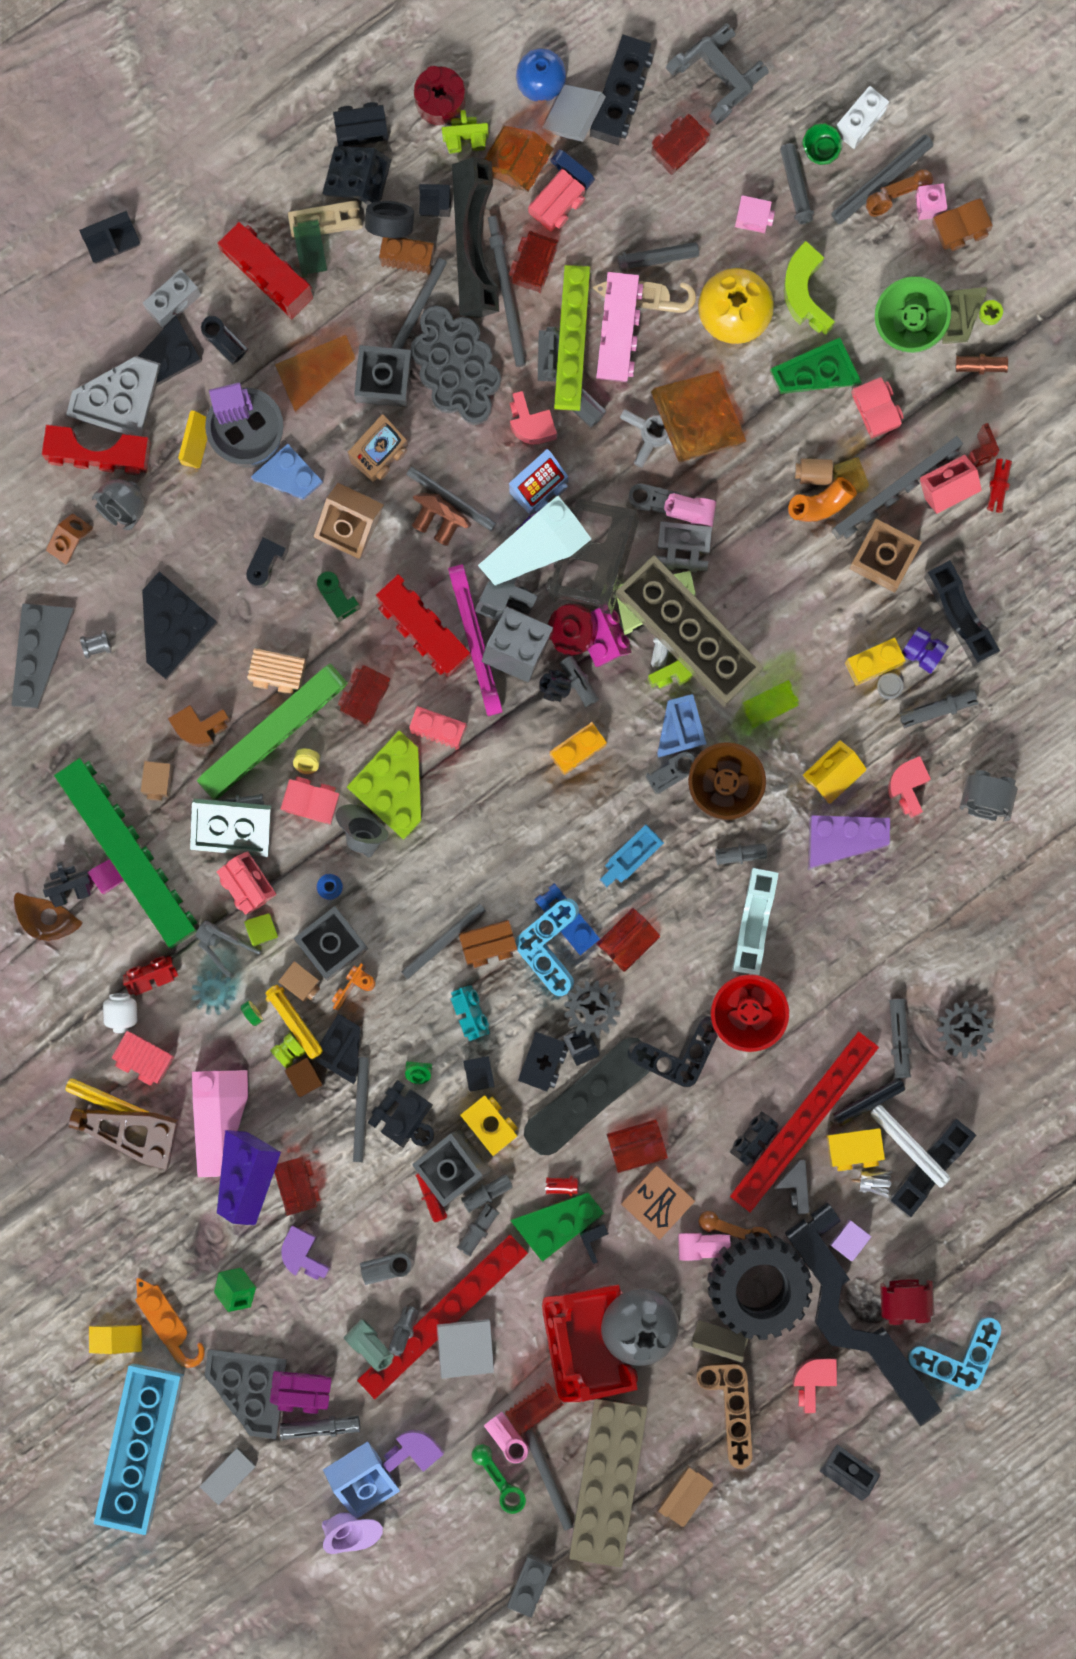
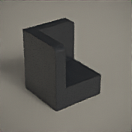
(434, 200)
(479, 1073)

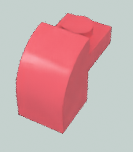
(532, 428)
(904, 780)
(812, 1373)

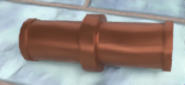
(981, 364)

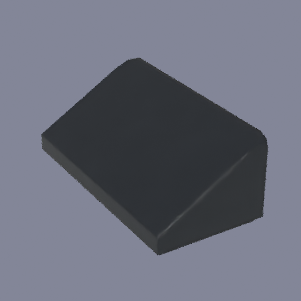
(849, 1473)

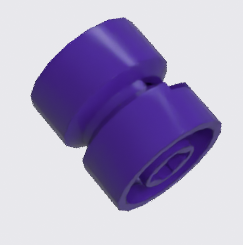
(924, 650)

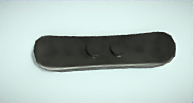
(584, 1099)

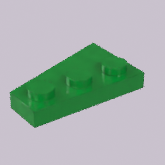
(817, 370)

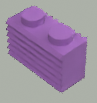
(230, 403)

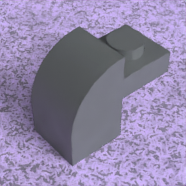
(495, 598)

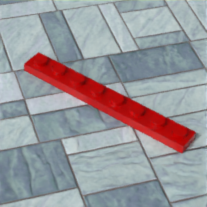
(804, 1121)
(447, 1311)

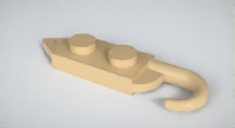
(657, 297)

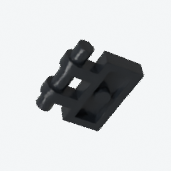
(405, 1118)

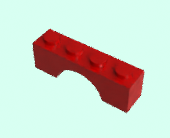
(128, 454)

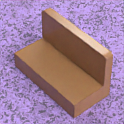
(685, 1496)

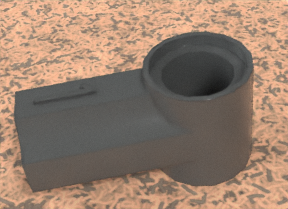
(590, 410)
(384, 1268)

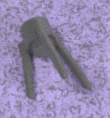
(212, 935)

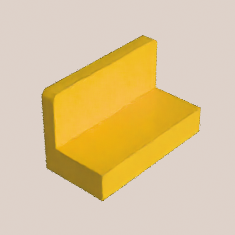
(835, 771)

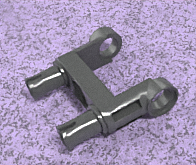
(709, 50)

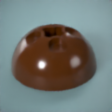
(738, 771)

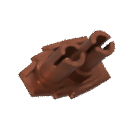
(432, 505)

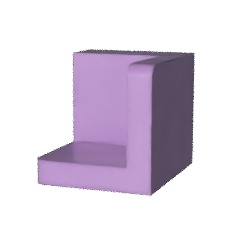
(850, 1240)

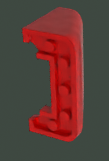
(577, 1351)

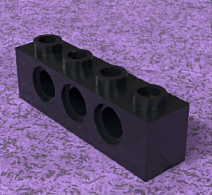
(629, 51)

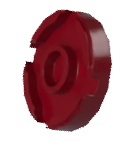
(572, 629)

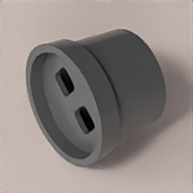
(258, 444)

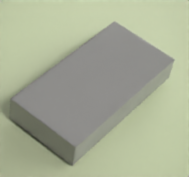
(227, 1476)

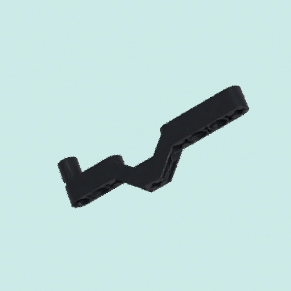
(836, 1329)

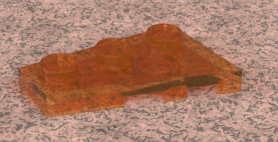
(314, 369)

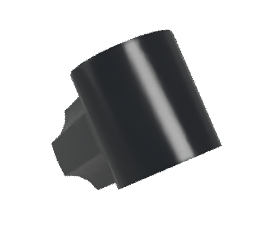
(224, 340)

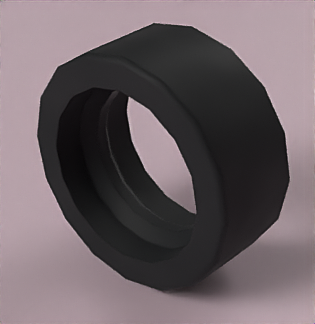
(389, 219)

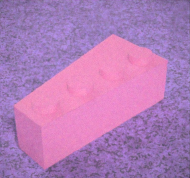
(617, 327)

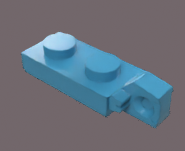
(631, 856)

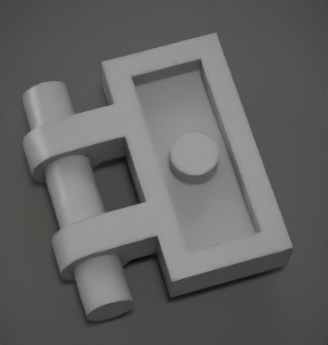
(684, 538)

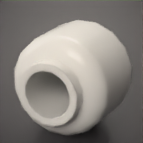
(120, 1012)

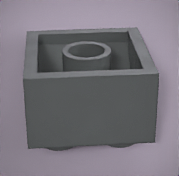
(451, 1167)

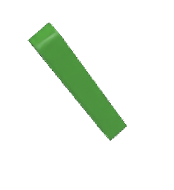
(272, 732)

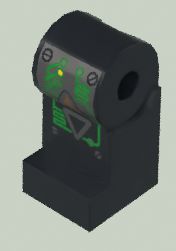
(263, 561)

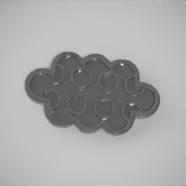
(455, 365)

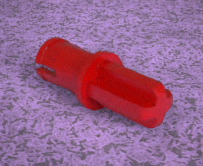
(435, 1208)

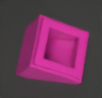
(105, 876)

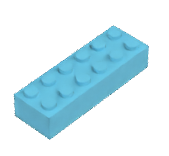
(138, 1449)

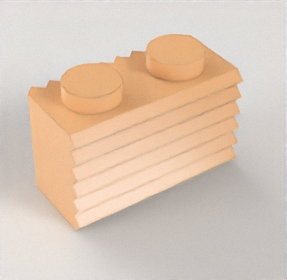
(276, 670)

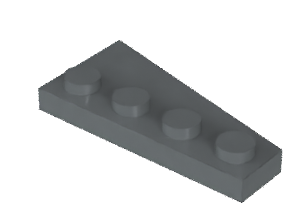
(38, 647)

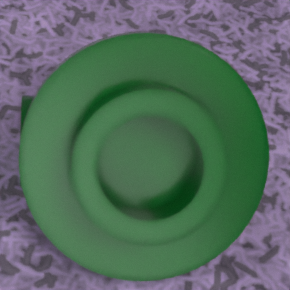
(418, 1072)

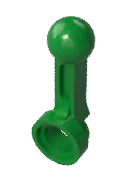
(482, 1456)

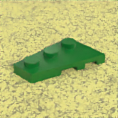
(557, 1224)

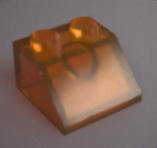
(518, 157)

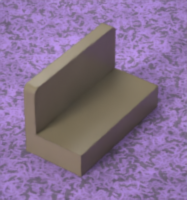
(719, 1341)

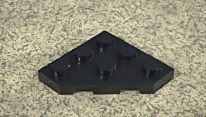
(171, 625)

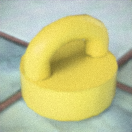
(306, 761)

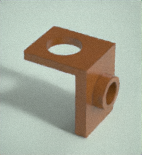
(67, 538)

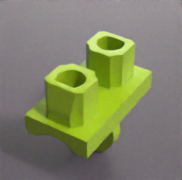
(465, 129)

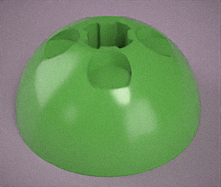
(903, 305)

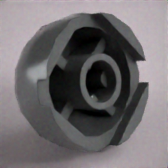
(120, 502)

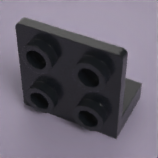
(357, 174)

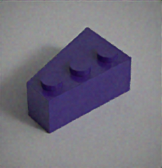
(245, 1176)

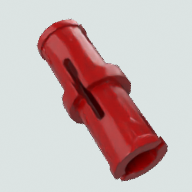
(999, 485)

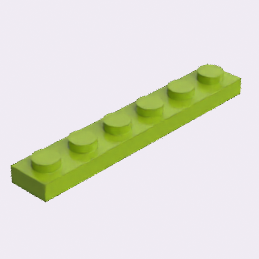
(572, 338)

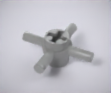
(649, 440)

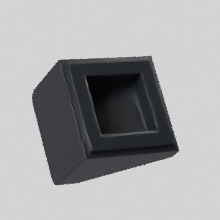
(581, 1048)

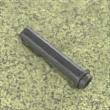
(796, 184)
(658, 256)

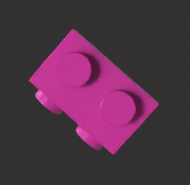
(610, 639)

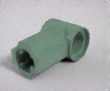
(365, 1341)

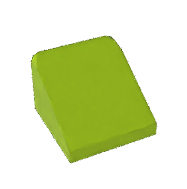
(260, 929)

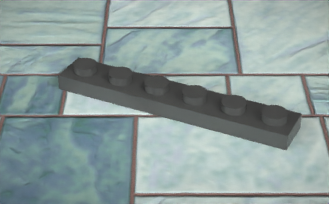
(889, 496)

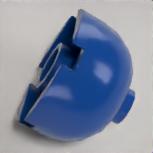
(540, 75)

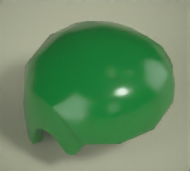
(822, 144)

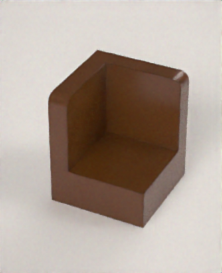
(303, 1077)

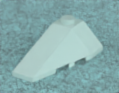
(542, 540)

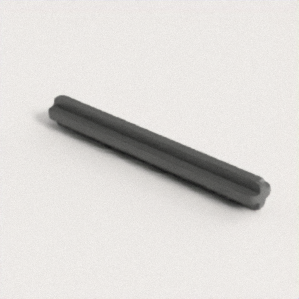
(882, 179)

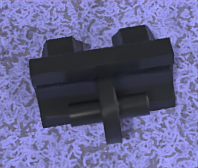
(56, 889)

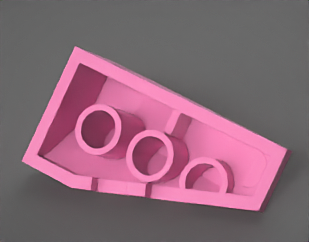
(217, 1107)

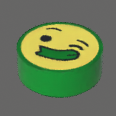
(251, 1013)

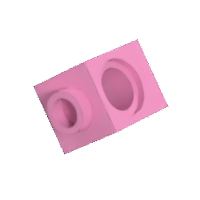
(930, 201)
(754, 214)

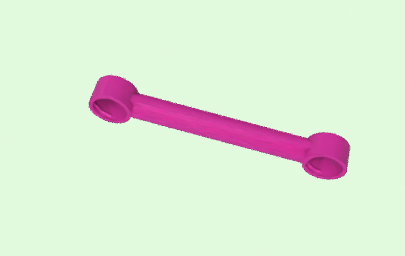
(474, 639)

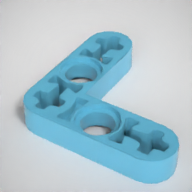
(540, 948)
(968, 1364)

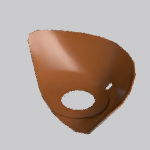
(29, 916)

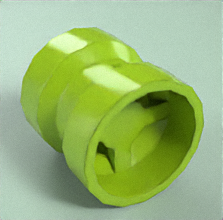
(283, 1055)

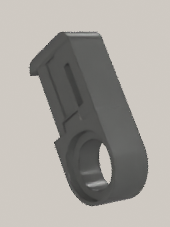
(655, 500)
(668, 774)

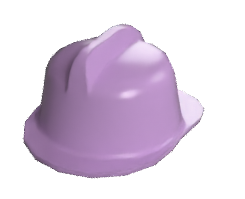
(348, 1533)

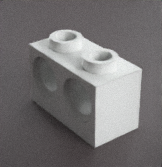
(862, 117)

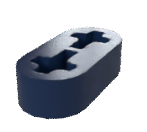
(563, 161)

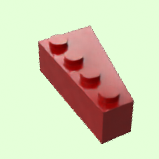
(266, 269)
(422, 627)

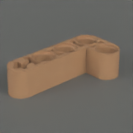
(732, 1415)

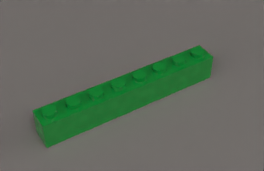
(126, 853)

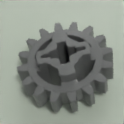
(604, 1010)
(965, 1042)

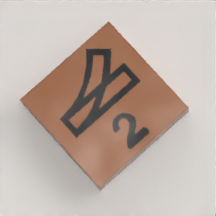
(657, 1202)

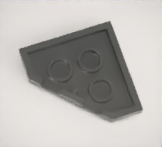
(245, 1387)

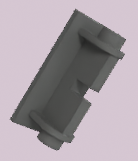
(548, 354)

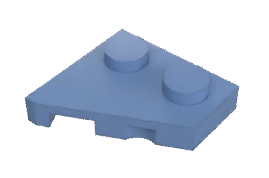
(288, 474)
(681, 727)

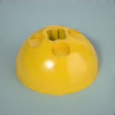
(732, 318)

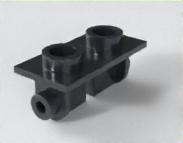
(760, 1128)

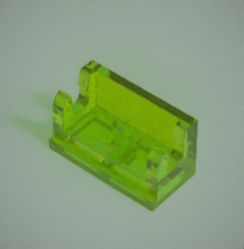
(769, 704)

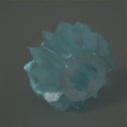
(209, 1001)

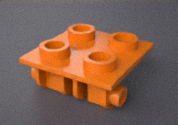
(355, 977)

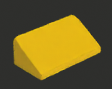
(193, 441)

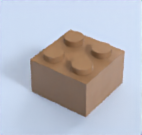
(885, 555)

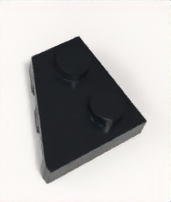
(341, 1048)

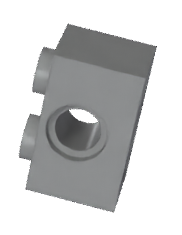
(171, 298)

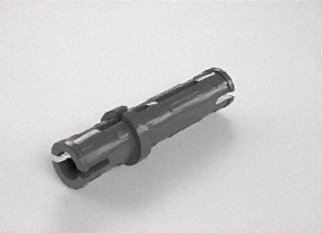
(948, 705)
(897, 1006)
(320, 1427)

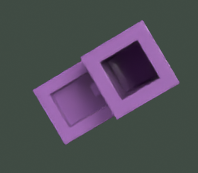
(296, 1251)
(418, 1446)

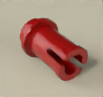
(562, 1185)

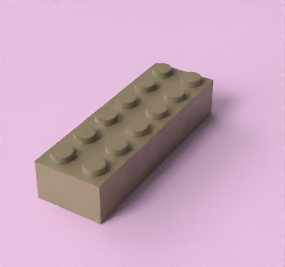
(689, 631)
(608, 1482)

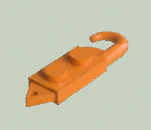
(166, 1322)

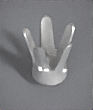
(874, 1182)

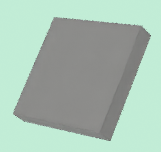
(573, 112)
(465, 1348)

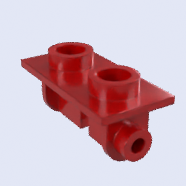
(158, 969)

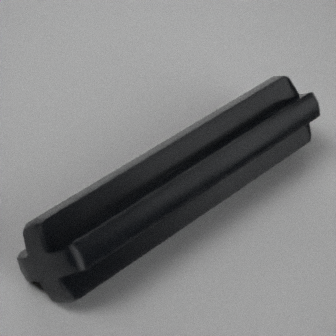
(869, 1101)

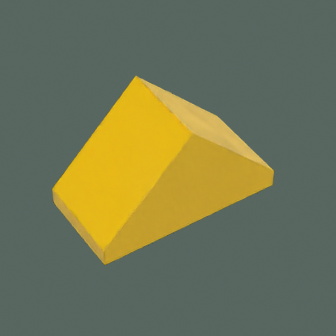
(115, 1339)

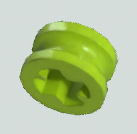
(986, 319)

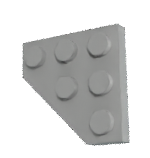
(118, 397)

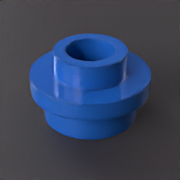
(338, 886)

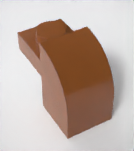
(195, 732)

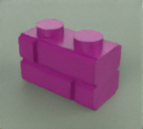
(301, 1391)

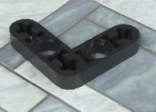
(678, 1064)

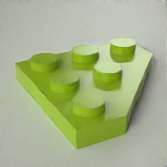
(392, 785)

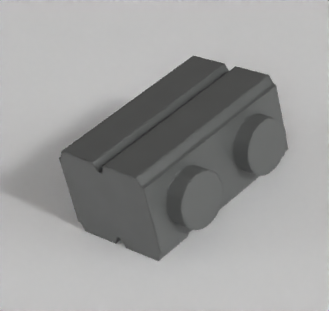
(529, 1585)

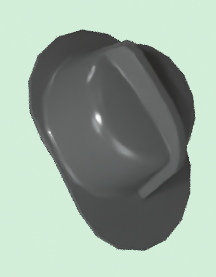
(361, 829)

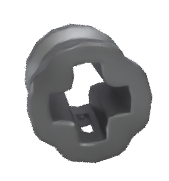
(95, 644)

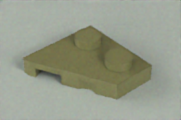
(964, 312)

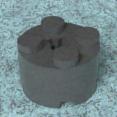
(989, 796)

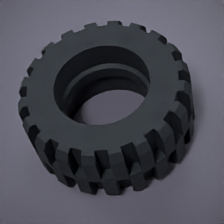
(775, 1315)

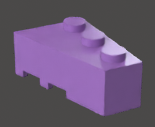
(844, 837)

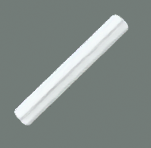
(910, 1146)

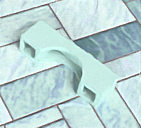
(754, 922)

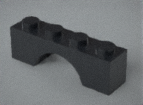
(952, 599)
(944, 1151)

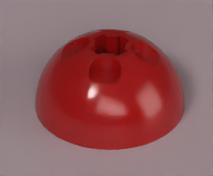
(750, 1027)

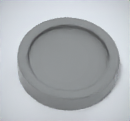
(889, 686)

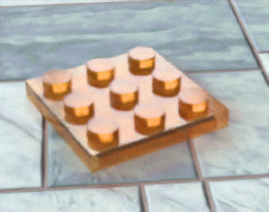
(698, 416)

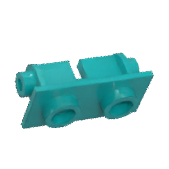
(467, 1001)

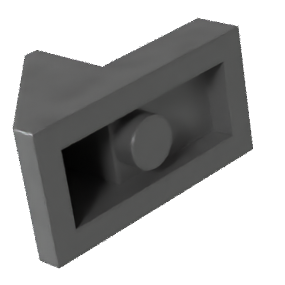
(797, 1178)

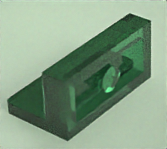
(309, 247)

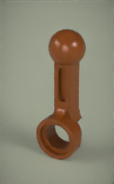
(881, 201)
(709, 1222)

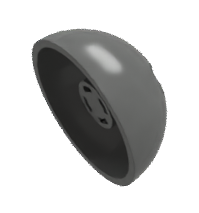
(634, 1317)

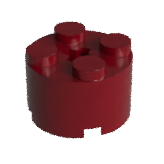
(437, 81)
(907, 1301)

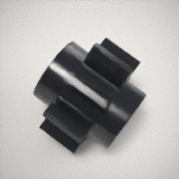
(555, 685)

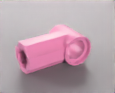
(695, 510)
(698, 1246)
(506, 1435)

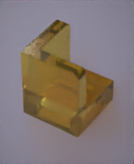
(853, 472)

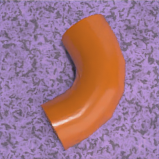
(823, 504)

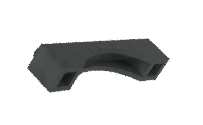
(471, 191)

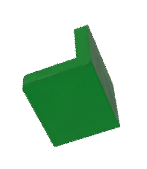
(234, 1289)

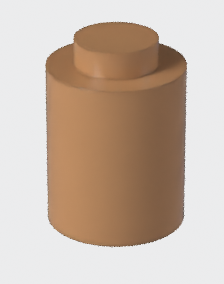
(814, 471)

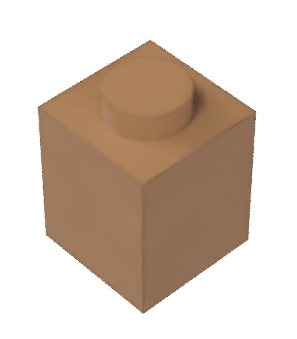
(156, 780)
(300, 982)

